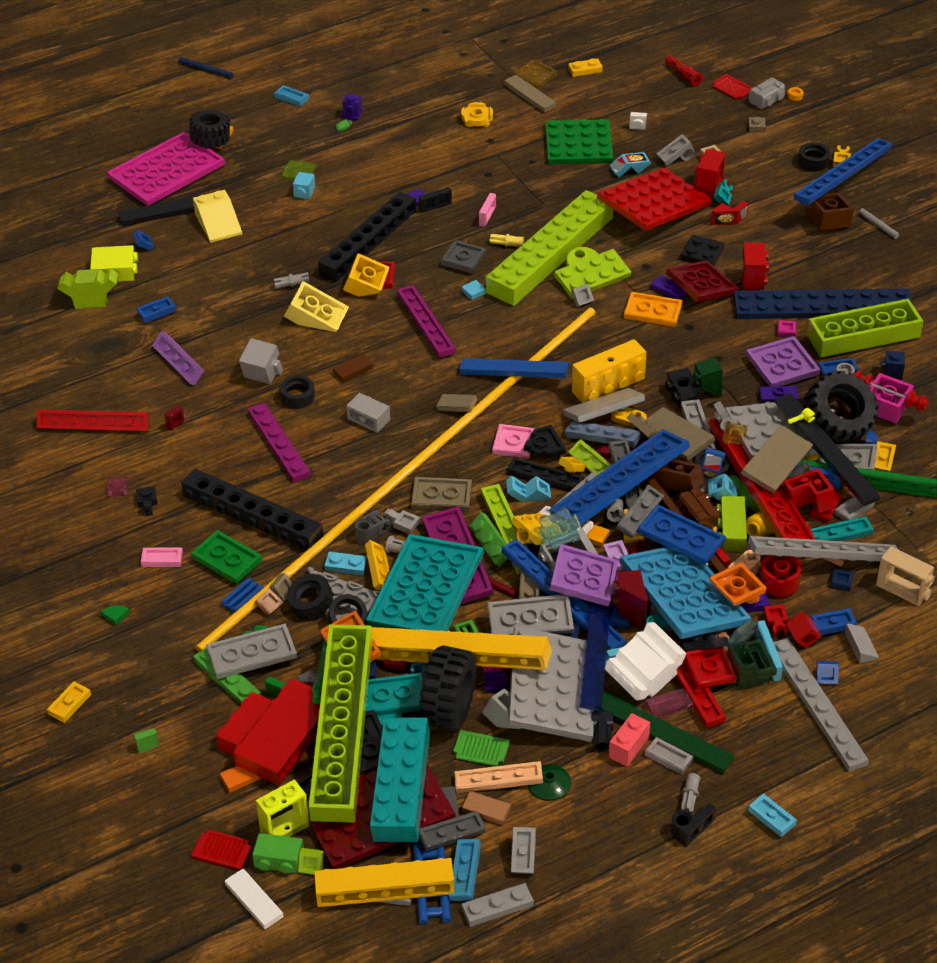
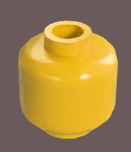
(758, 526)

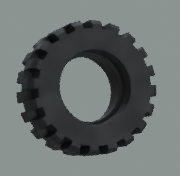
(854, 394)
(448, 687)

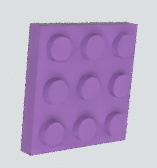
(782, 362)
(584, 575)

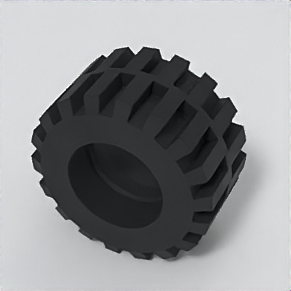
(209, 129)

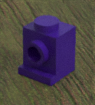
(352, 107)

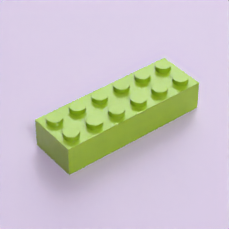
(864, 328)

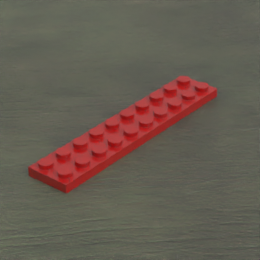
(777, 507)

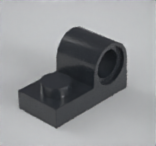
(692, 824)

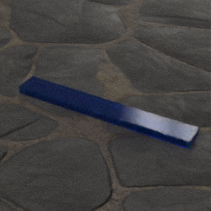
(595, 656)

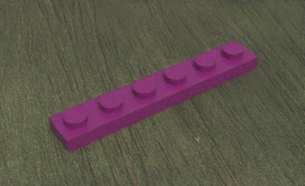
(426, 321)
(279, 442)

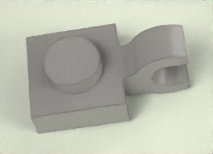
(722, 416)
(402, 521)

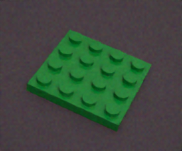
(579, 142)

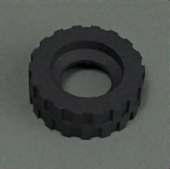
(317, 606)

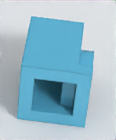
(721, 486)

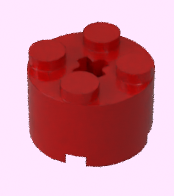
(780, 575)

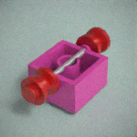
(893, 396)

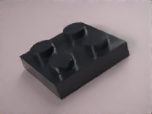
(702, 249)

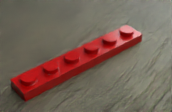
(93, 420)

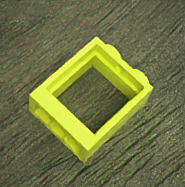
(271, 803)

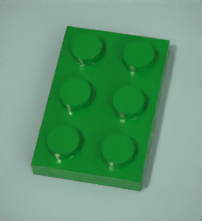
(226, 556)

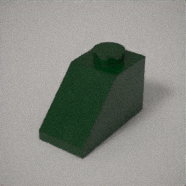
(709, 376)

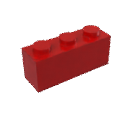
(241, 721)

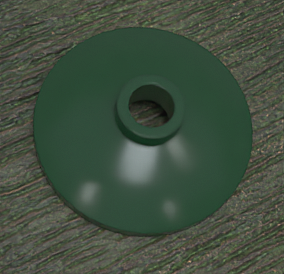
(552, 788)

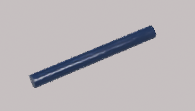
(206, 67)

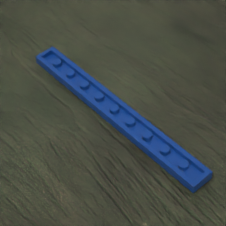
(842, 171)

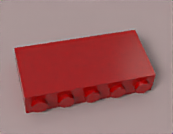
(280, 734)

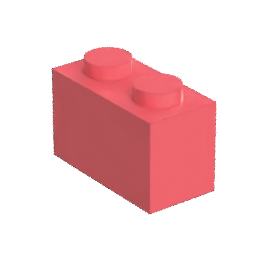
(629, 740)

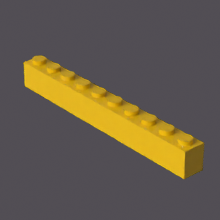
(489, 649)

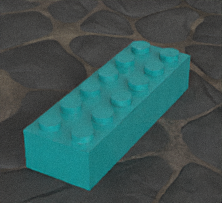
(400, 780)

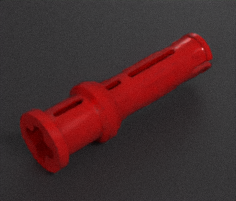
(670, 60)

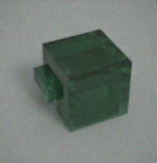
(751, 663)

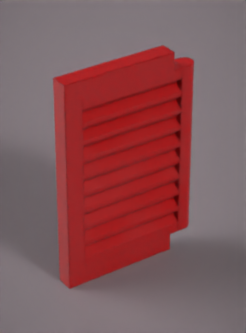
(732, 87)
(222, 849)

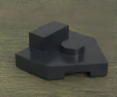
(545, 442)

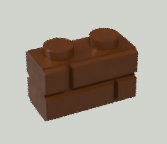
(698, 508)

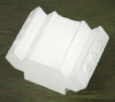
(646, 662)

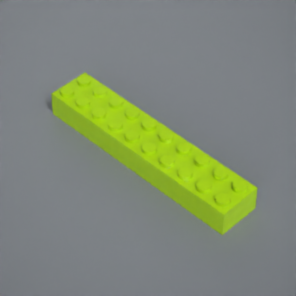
(548, 248)
(341, 724)

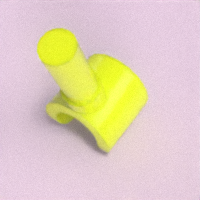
(806, 414)

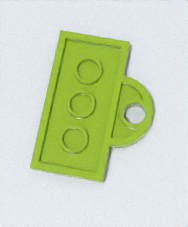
(591, 269)

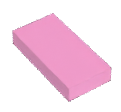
(487, 209)
(161, 557)

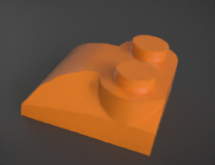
(738, 584)

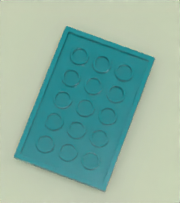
(425, 585)

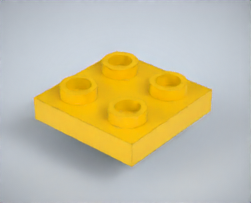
(528, 528)

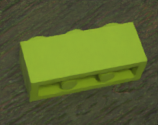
(733, 523)

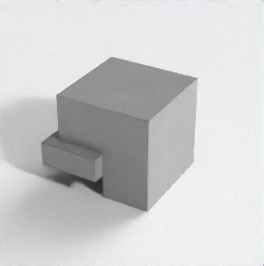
(260, 361)

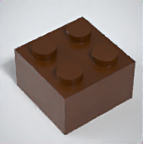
(830, 212)

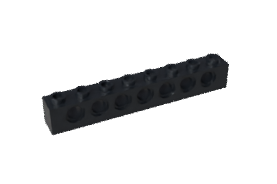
(367, 236)
(252, 509)

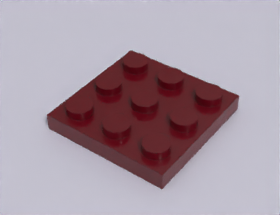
(702, 281)

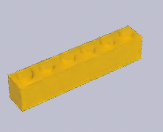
(384, 882)

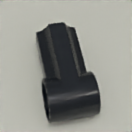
(602, 730)

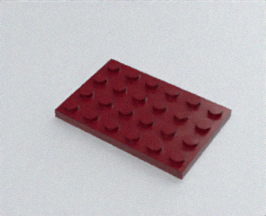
(351, 842)

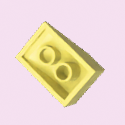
(216, 216)
(315, 309)

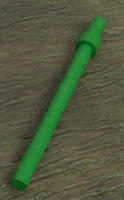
(317, 686)

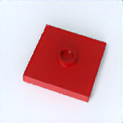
(710, 667)

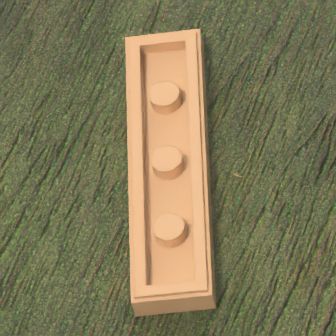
(498, 777)

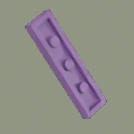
(178, 358)

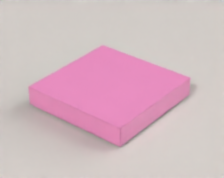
(511, 441)

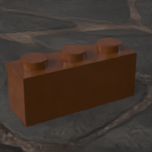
(680, 476)

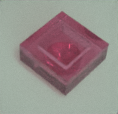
(117, 487)

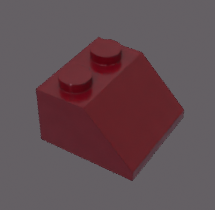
(630, 597)

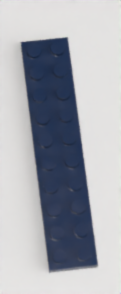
(810, 303)

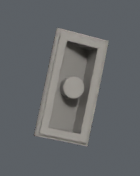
(860, 643)

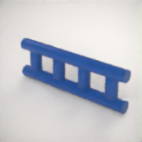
(423, 911)

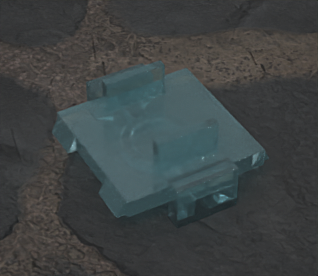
(559, 528)

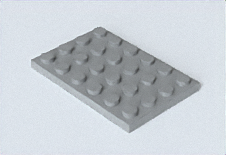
(551, 697)

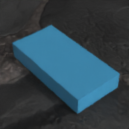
(291, 96)

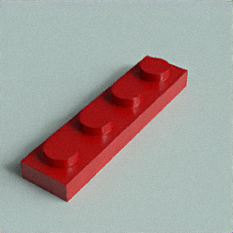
(702, 699)

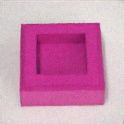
(786, 328)

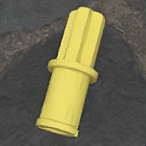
(507, 240)

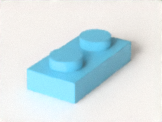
(346, 563)
(772, 815)

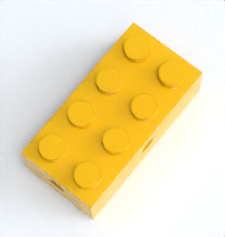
(608, 371)

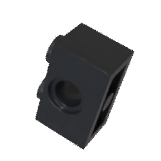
(682, 386)

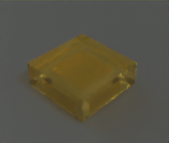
(734, 433)

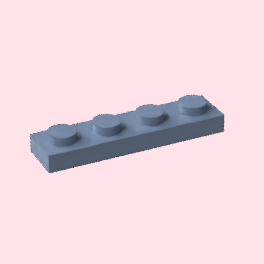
(602, 433)

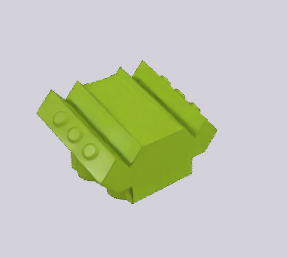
(88, 287)

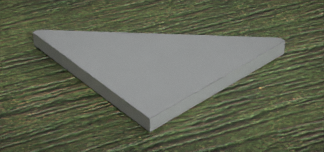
(342, 587)

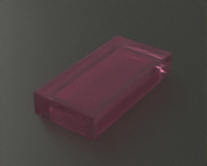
(669, 703)

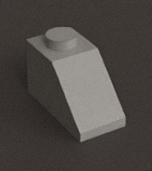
(498, 708)

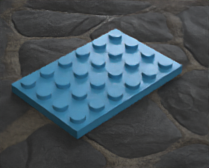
(684, 593)

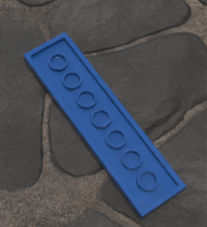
(622, 475)

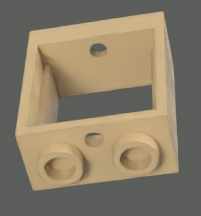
(900, 586)

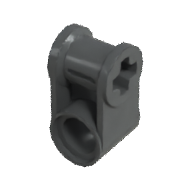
(371, 527)

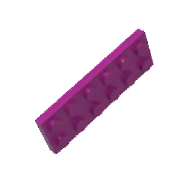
(451, 527)

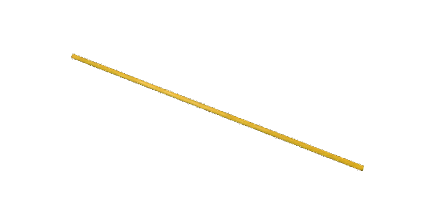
(394, 481)

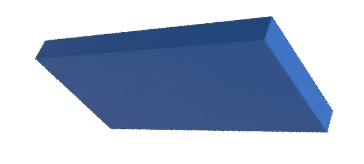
(681, 534)

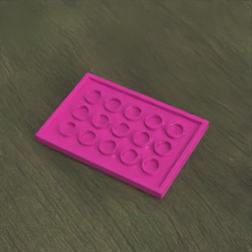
(165, 169)

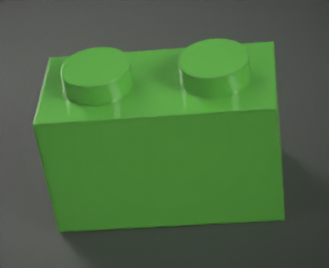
(277, 853)

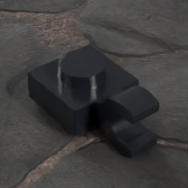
(146, 498)

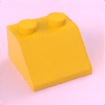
(365, 276)

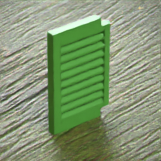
(481, 748)

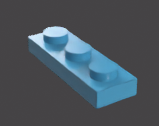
(465, 869)

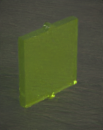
(293, 167)

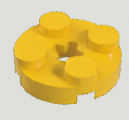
(477, 115)

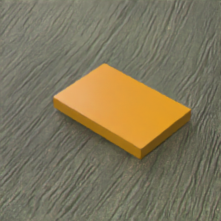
(653, 309)

